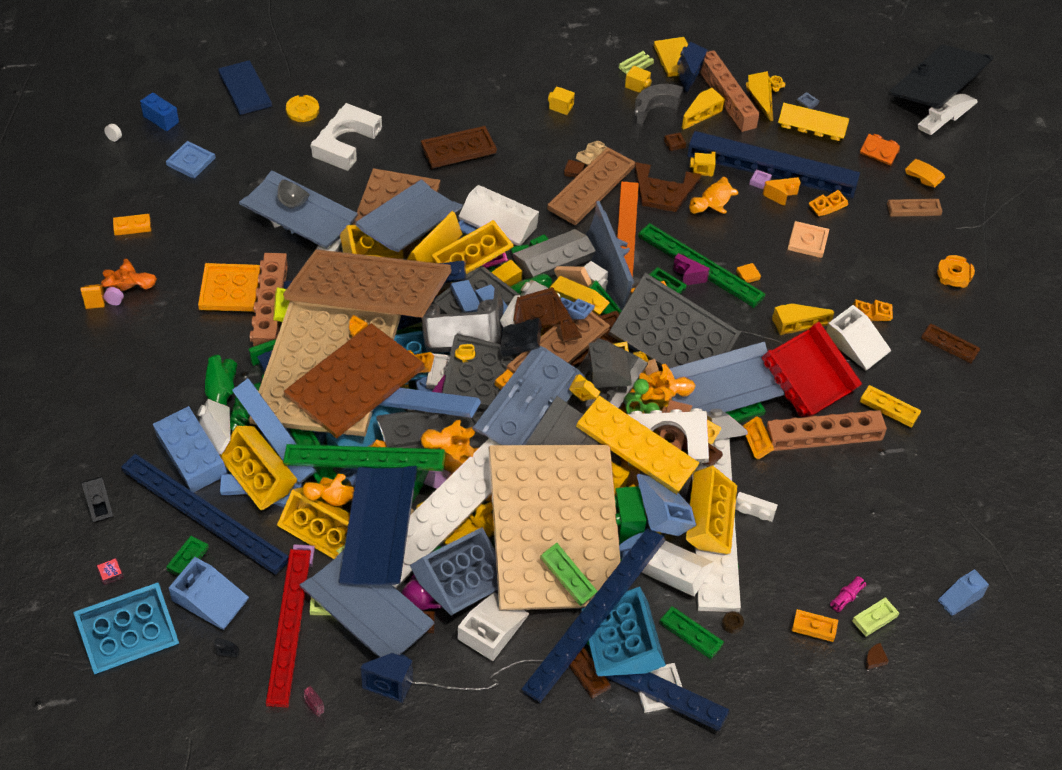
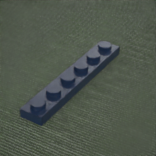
(675, 698)

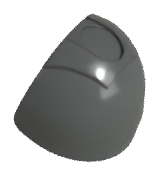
(291, 194)

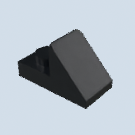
(97, 499)

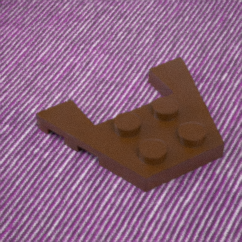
(662, 193)
(549, 309)

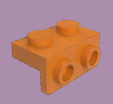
(880, 149)

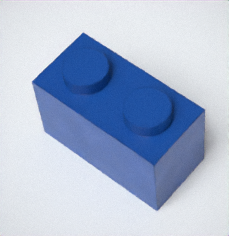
(159, 111)

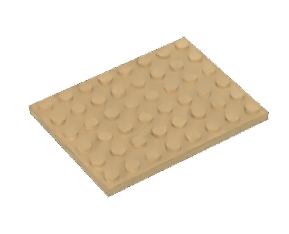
(305, 340)
(547, 499)

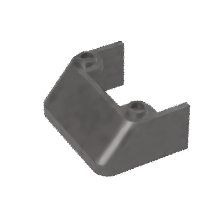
(480, 325)

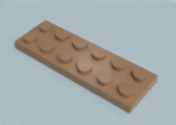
(591, 186)
(590, 329)

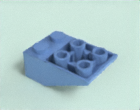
(665, 509)
(207, 593)

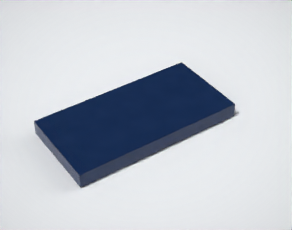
(245, 87)

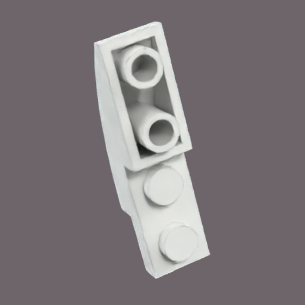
(950, 110)

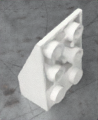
(857, 337)
(489, 628)

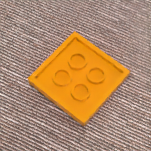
(229, 287)

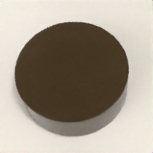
(732, 622)

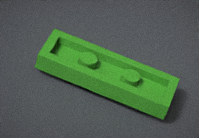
(568, 574)

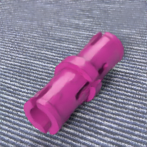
(848, 594)

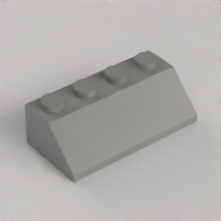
(563, 250)

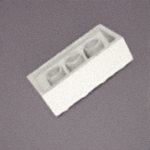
(512, 217)

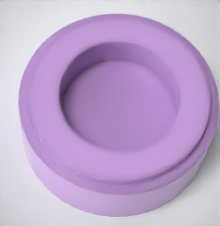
(113, 296)

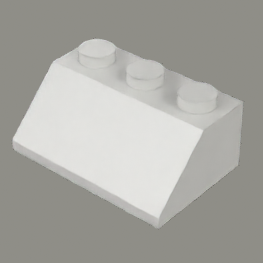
(678, 568)

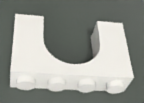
(346, 120)
(691, 423)

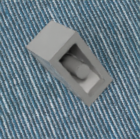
(728, 425)

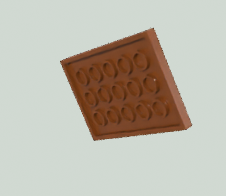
(354, 380)

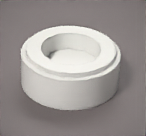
(113, 132)

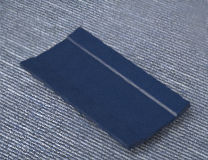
(378, 526)

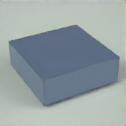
(807, 101)

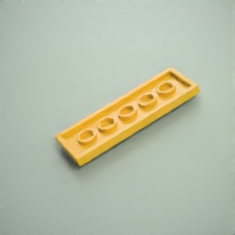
(637, 444)

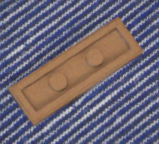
(914, 207)

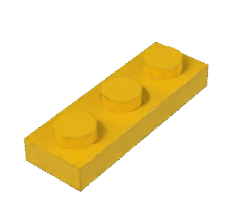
(890, 406)

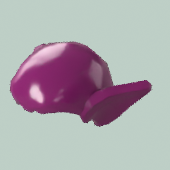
(418, 595)

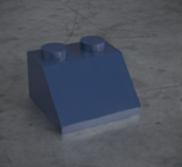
(690, 64)
(388, 676)

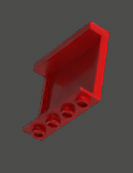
(811, 371)

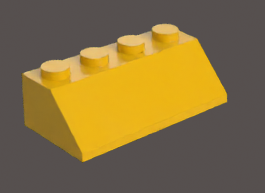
(813, 120)
(443, 235)
(476, 247)
(257, 467)
(713, 509)
(315, 522)

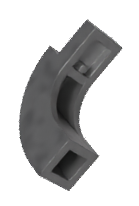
(657, 96)

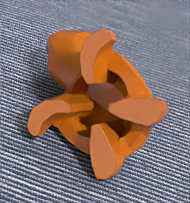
(127, 278)

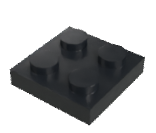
(521, 337)

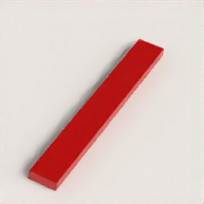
(288, 629)

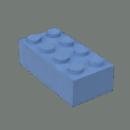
(190, 449)

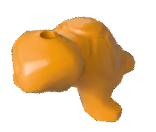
(714, 196)
(664, 385)
(452, 439)
(330, 490)

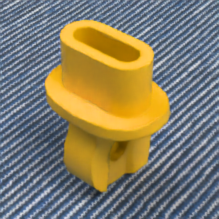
(465, 352)

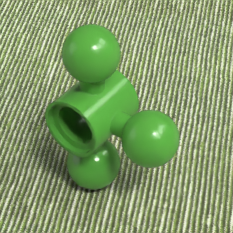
(640, 387)

